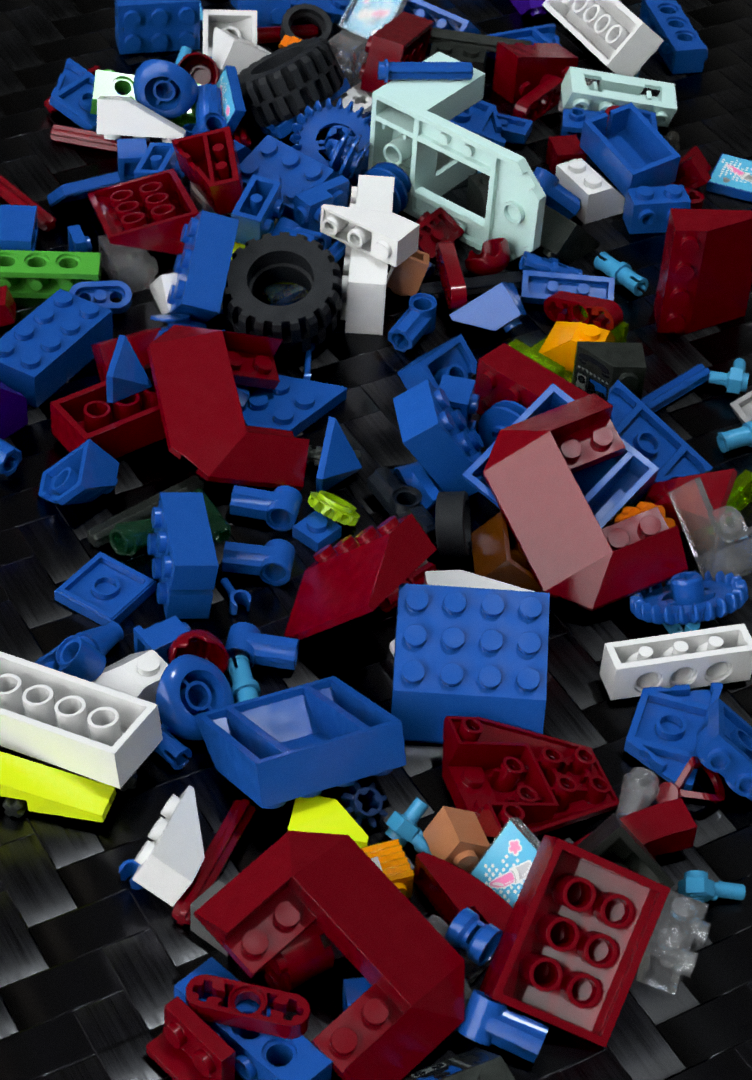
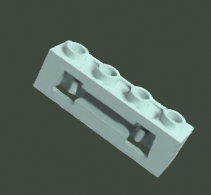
(619, 91)

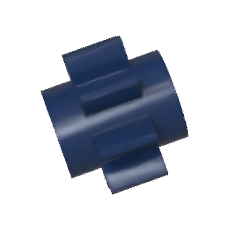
(372, 805)

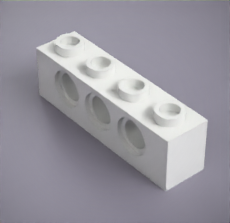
(677, 659)

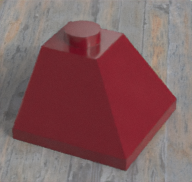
(717, 486)

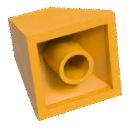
(563, 339)

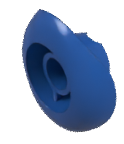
(165, 88)
(190, 688)

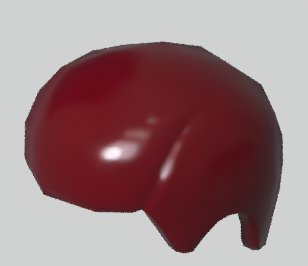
(201, 68)
(491, 260)
(202, 644)

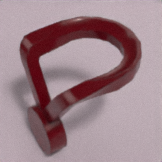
(672, 791)

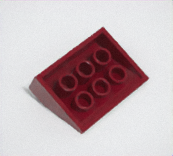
(145, 212)
(704, 269)
(357, 575)
(574, 940)

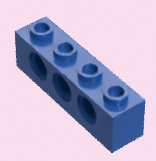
(681, 46)
(257, 1056)

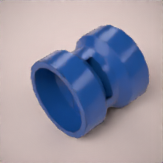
(473, 936)

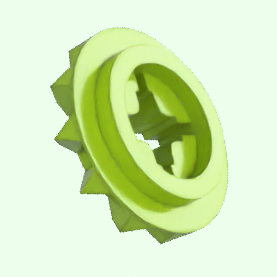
(334, 507)

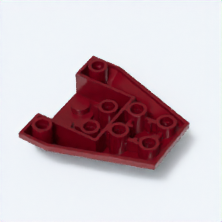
(521, 775)

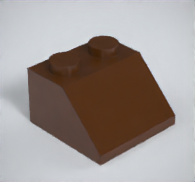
(499, 555)

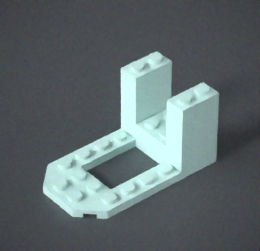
(415, 133)

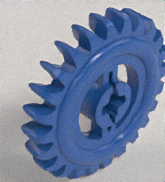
(340, 120)
(690, 598)

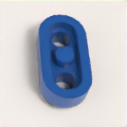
(103, 291)

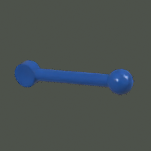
(307, 368)

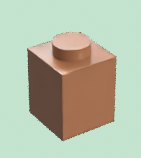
(408, 276)
(456, 837)

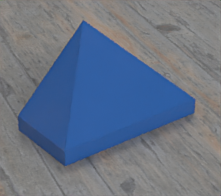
(125, 373)
(336, 458)

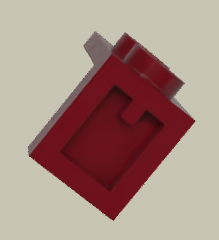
(693, 169)

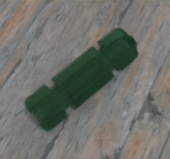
(219, 527)

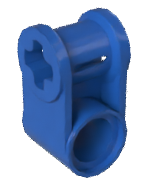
(75, 658)

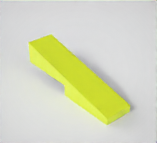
(54, 790)

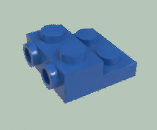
(309, 202)
(727, 747)

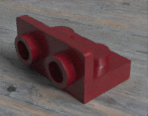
(437, 228)
(190, 1047)

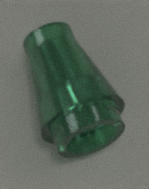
(130, 536)

